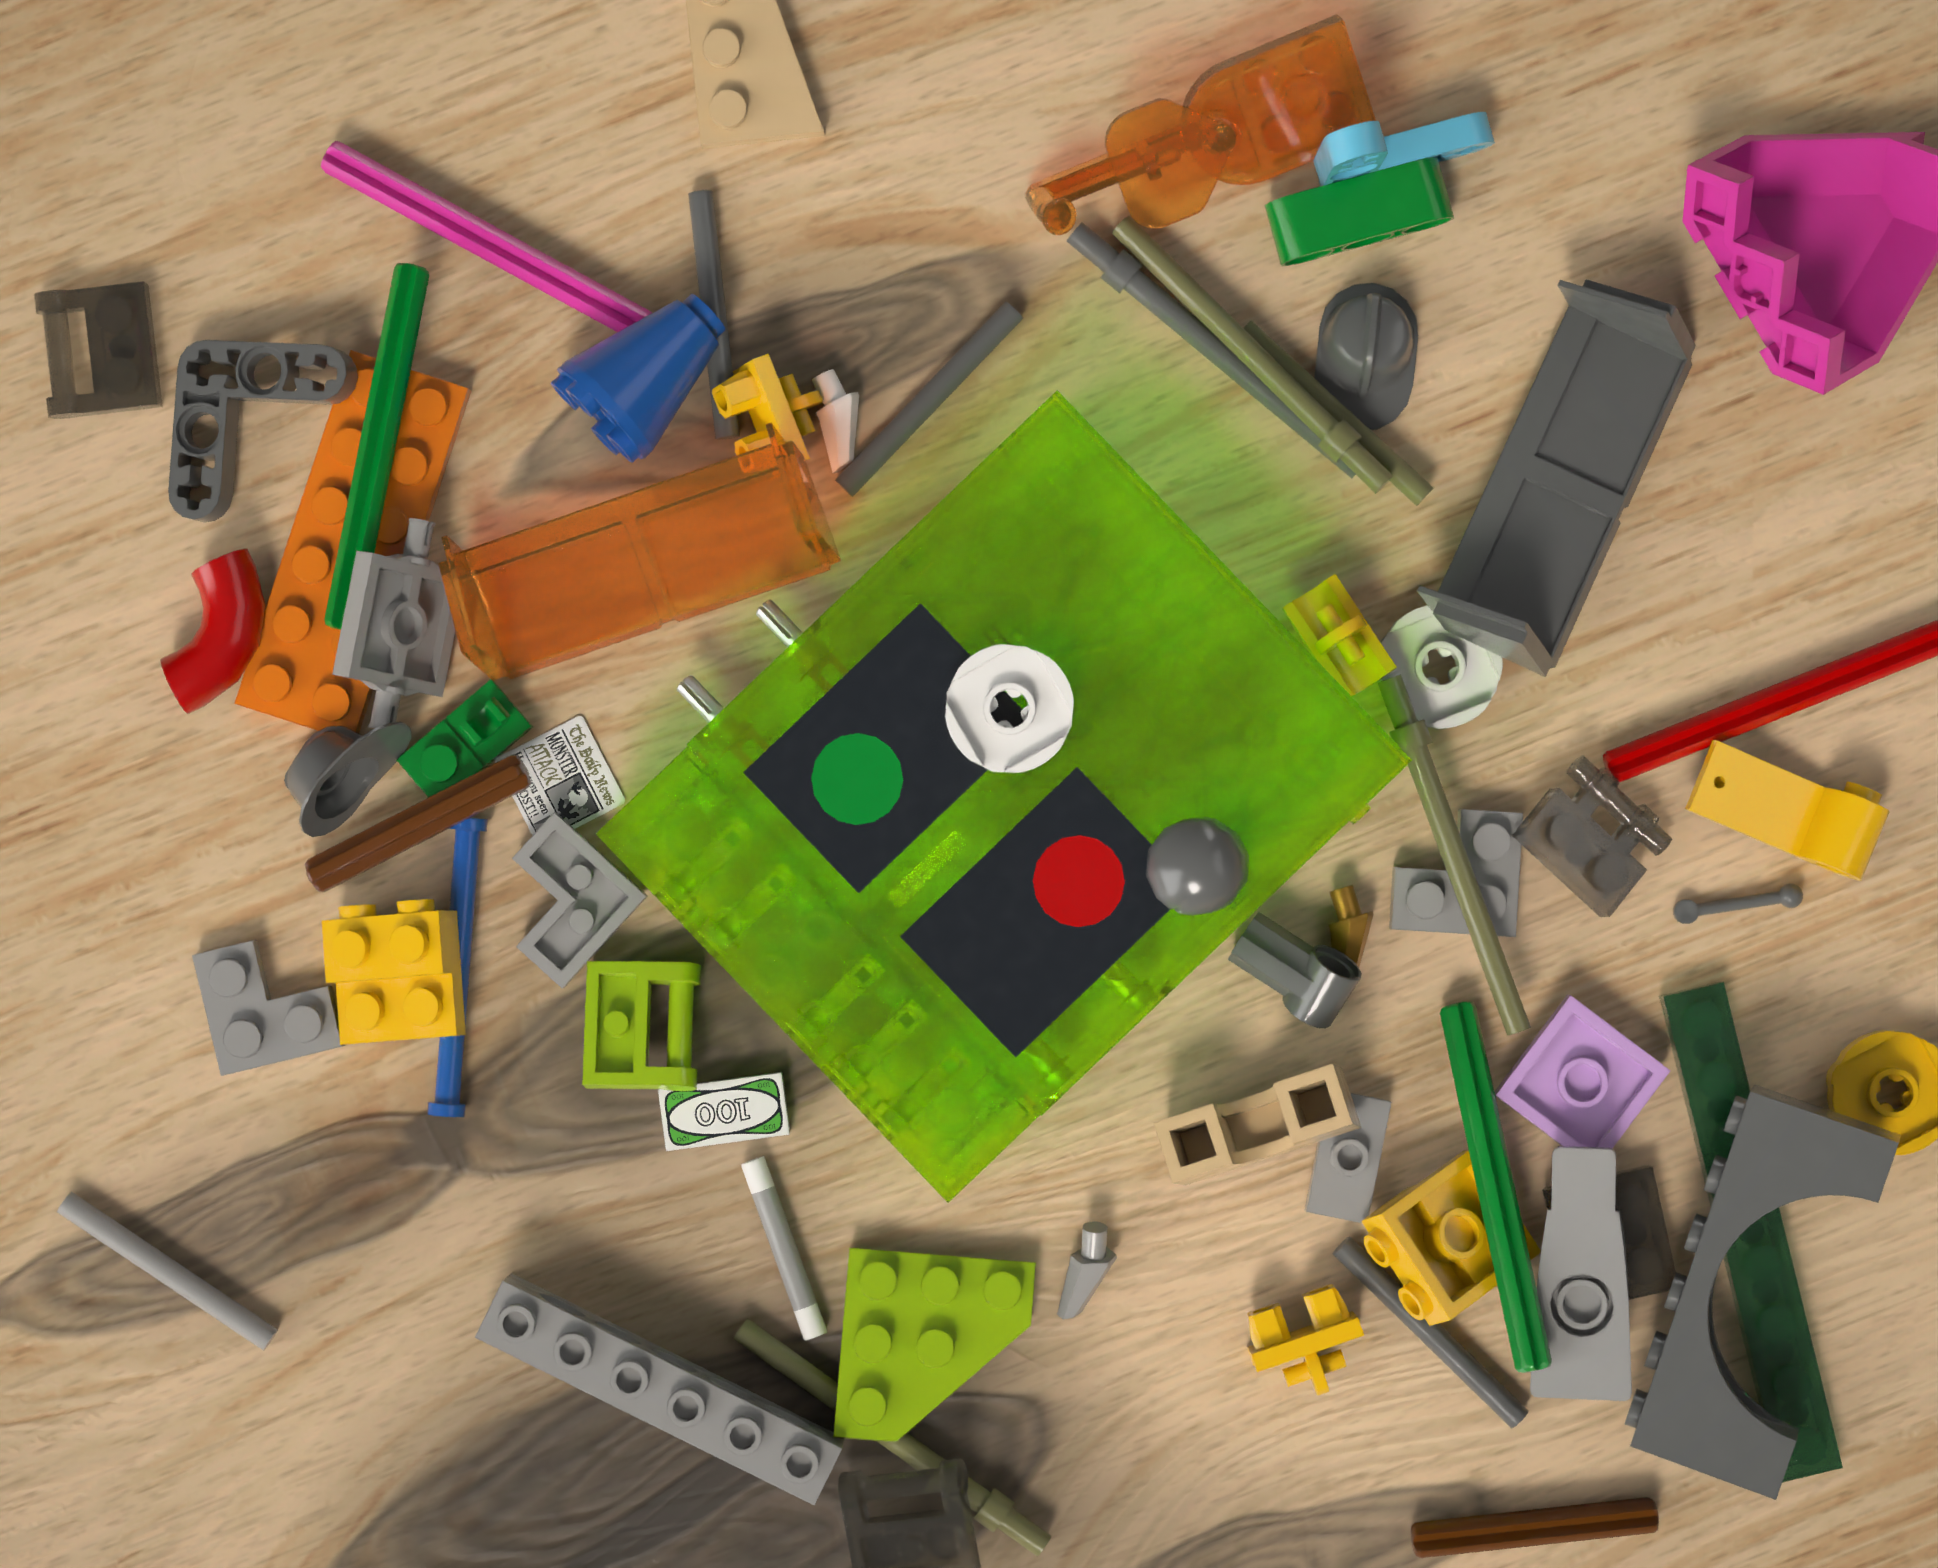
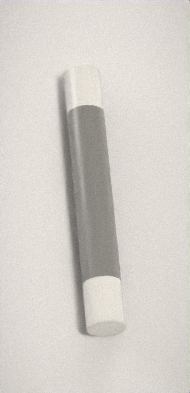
(784, 1248)

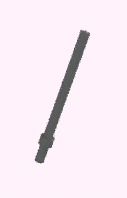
(1124, 273)

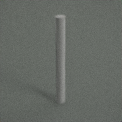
(167, 1271)

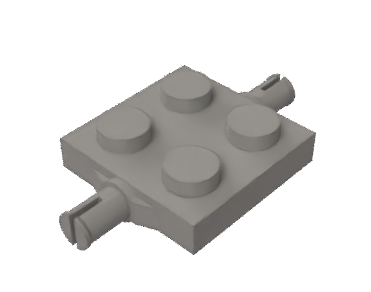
(397, 625)

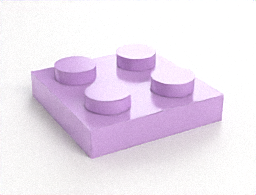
(1581, 1079)

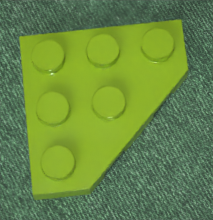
(920, 1333)

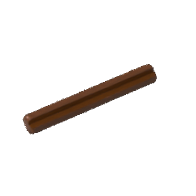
(417, 823)
(1534, 1527)

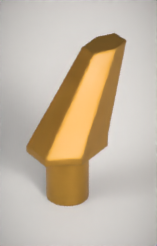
(1353, 927)

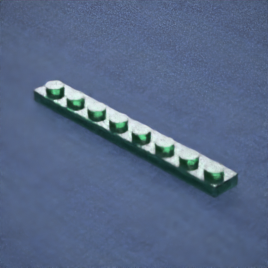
(1760, 1258)

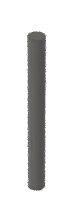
(712, 294)
(929, 399)
(1433, 1336)

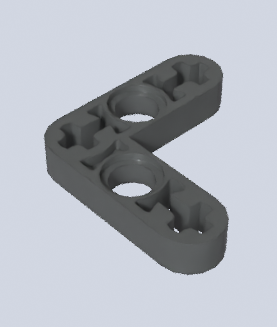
(222, 398)

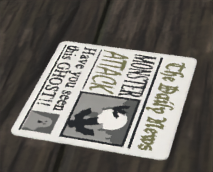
(565, 777)

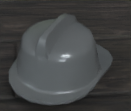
(1368, 352)
(339, 770)

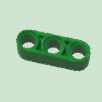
(1359, 211)

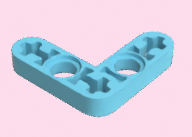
(1364, 149)

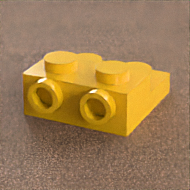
(395, 972)
(1436, 1243)

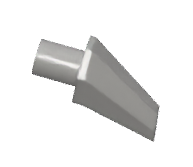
(1086, 1270)

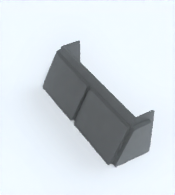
(1565, 475)

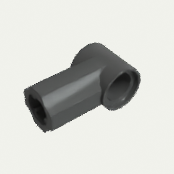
(1310, 978)

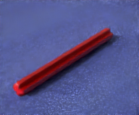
(1773, 702)

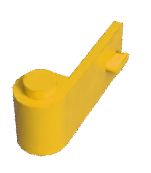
(1788, 811)

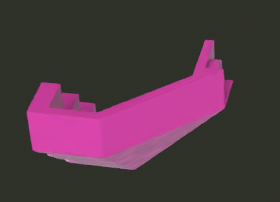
(1819, 242)

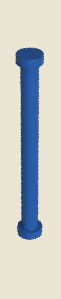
(463, 901)

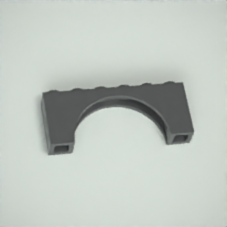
(1695, 1404)

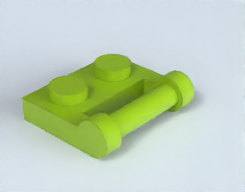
(620, 1025)

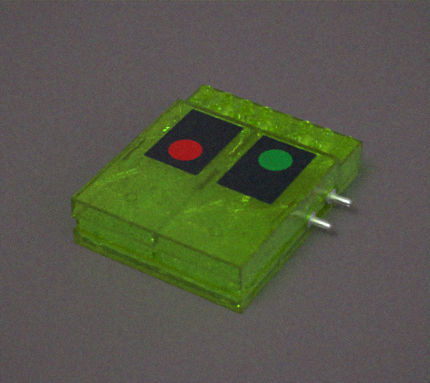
(970, 930)

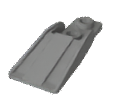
(1584, 1281)

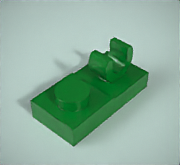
(465, 740)

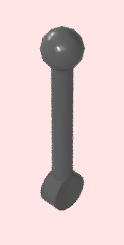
(1687, 911)

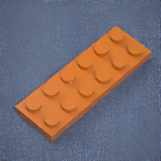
(297, 650)

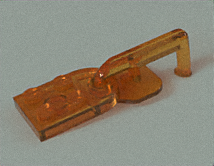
(1173, 154)

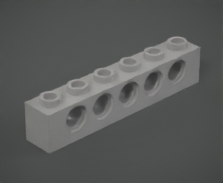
(660, 1388)

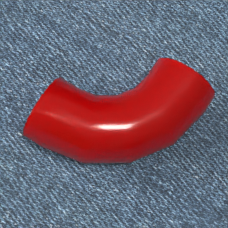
(227, 631)

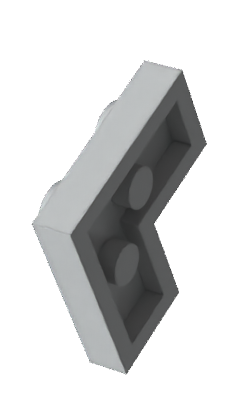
(590, 896)
(1426, 897)
(250, 1026)

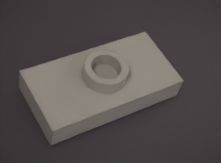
(1349, 1164)

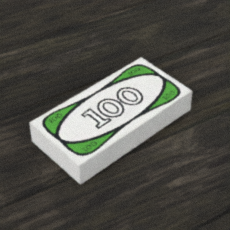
(725, 1112)

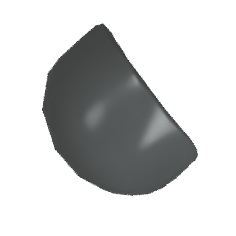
(1197, 866)

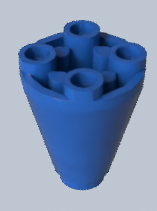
(641, 375)

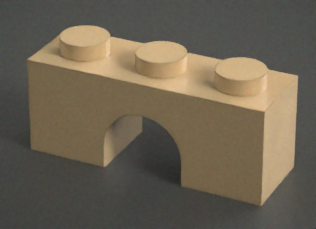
(1257, 1126)

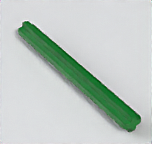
(379, 429)
(1495, 1187)

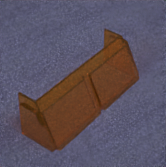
(638, 561)

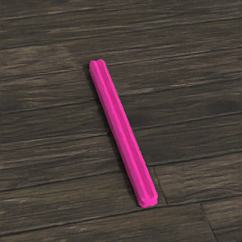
(481, 237)

